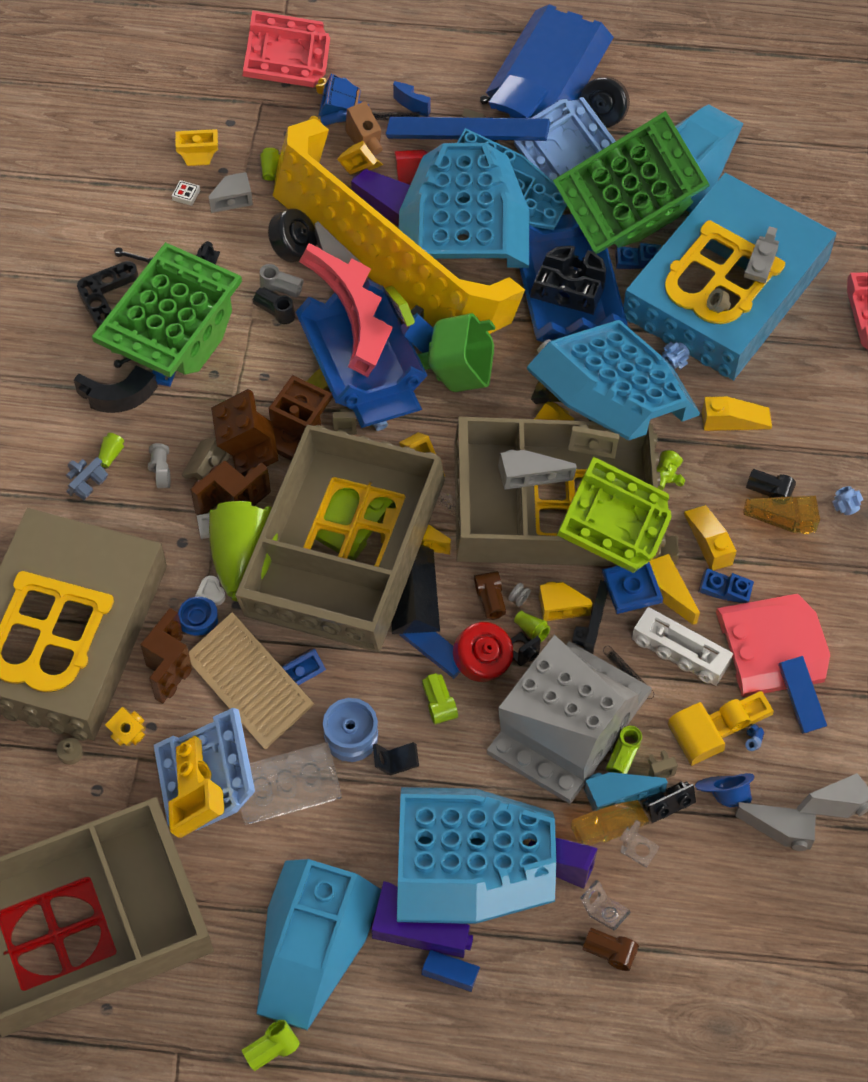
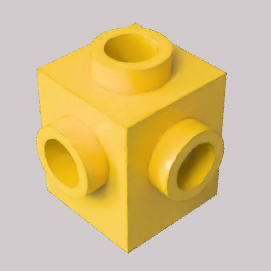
(118, 723)

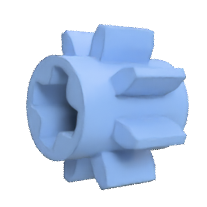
(676, 354)
(847, 500)

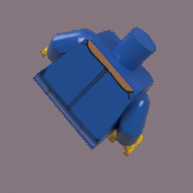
(336, 98)

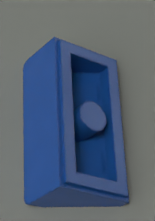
(418, 333)
(304, 666)
(450, 970)

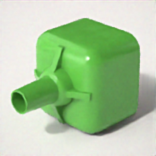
(461, 352)

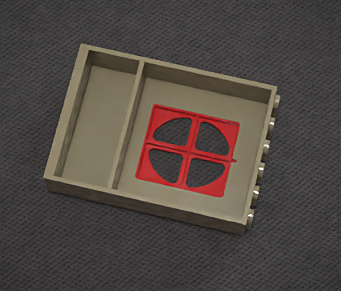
(139, 901)

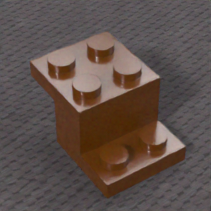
(293, 410)
(244, 432)
(228, 485)
(166, 656)

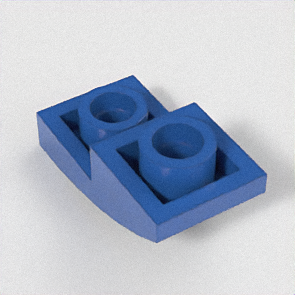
(414, 102)
(635, 257)
(731, 588)

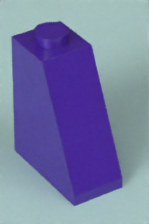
(573, 861)

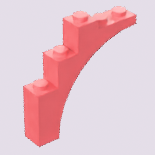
(360, 304)

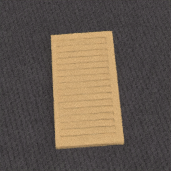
(249, 680)

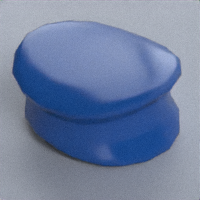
(198, 616)

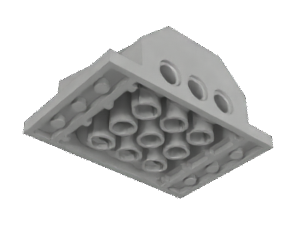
(565, 717)

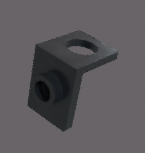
(528, 651)
(396, 759)

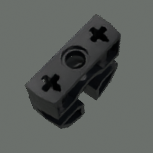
(558, 276)

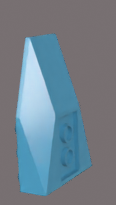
(538, 189)

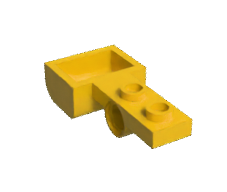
(702, 733)
(198, 797)

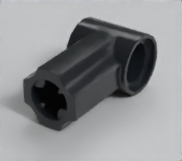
(279, 306)
(771, 485)

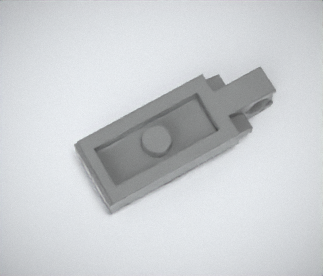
(762, 257)

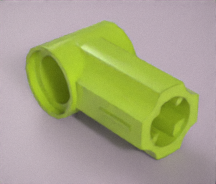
(441, 705)
(624, 752)
(277, 1041)

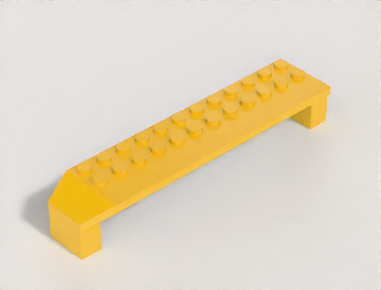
(377, 242)

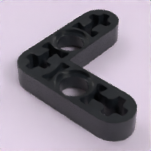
(99, 288)

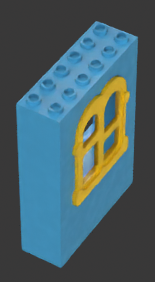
(729, 225)

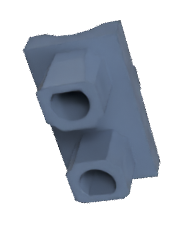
(92, 471)

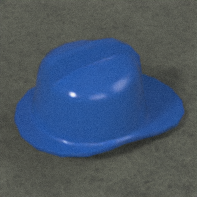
(728, 789)

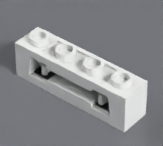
(682, 646)

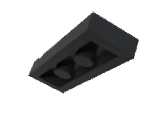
(588, 635)

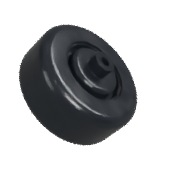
(607, 99)
(290, 234)

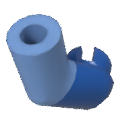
(757, 736)

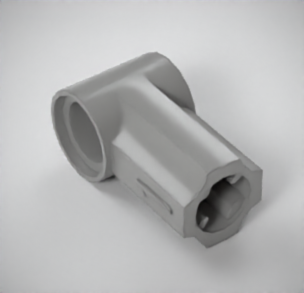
(278, 281)

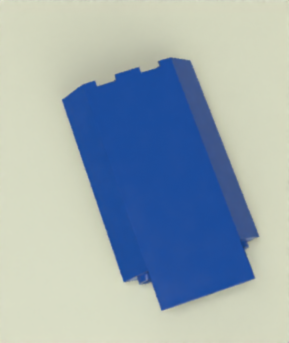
(556, 53)
(556, 321)
(392, 382)

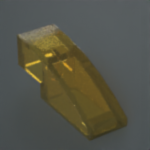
(608, 822)

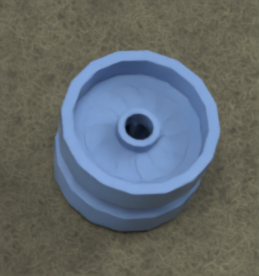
(350, 729)

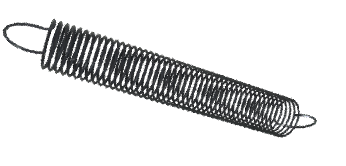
(395, 114)
(623, 665)

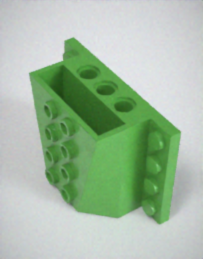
(632, 185)
(171, 313)

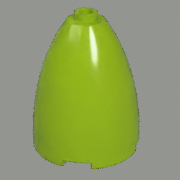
(233, 538)

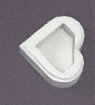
(211, 589)

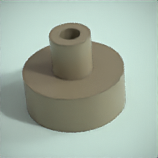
(718, 301)
(69, 751)

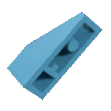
(617, 788)

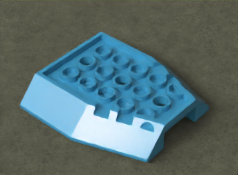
(492, 218)
(612, 379)
(467, 881)

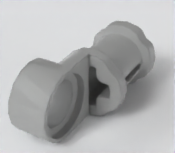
(158, 464)

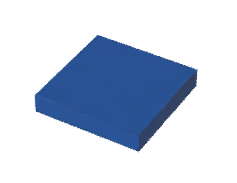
(632, 590)

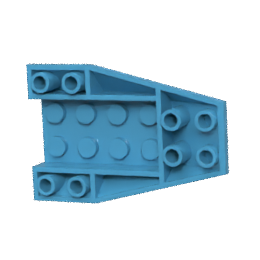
(710, 140)
(311, 938)

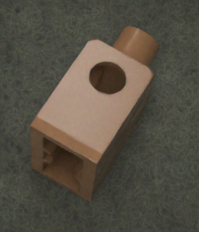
(363, 127)

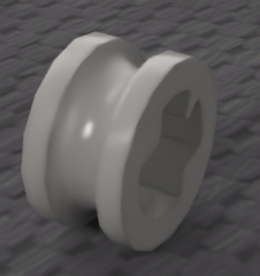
(519, 594)

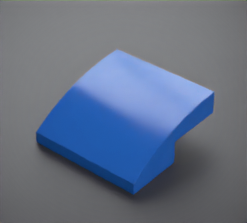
(518, 97)

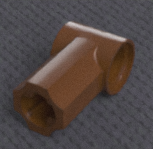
(489, 589)
(618, 951)

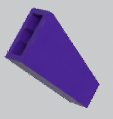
(381, 193)
(440, 937)

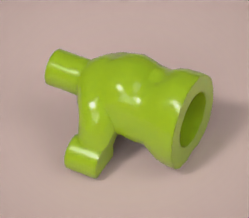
(667, 466)

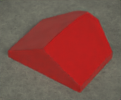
(407, 164)

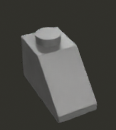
(231, 193)

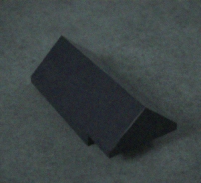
(419, 601)

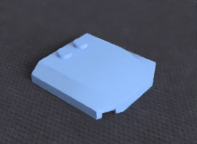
(572, 138)
(225, 755)

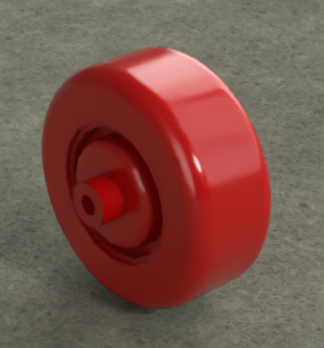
(483, 651)

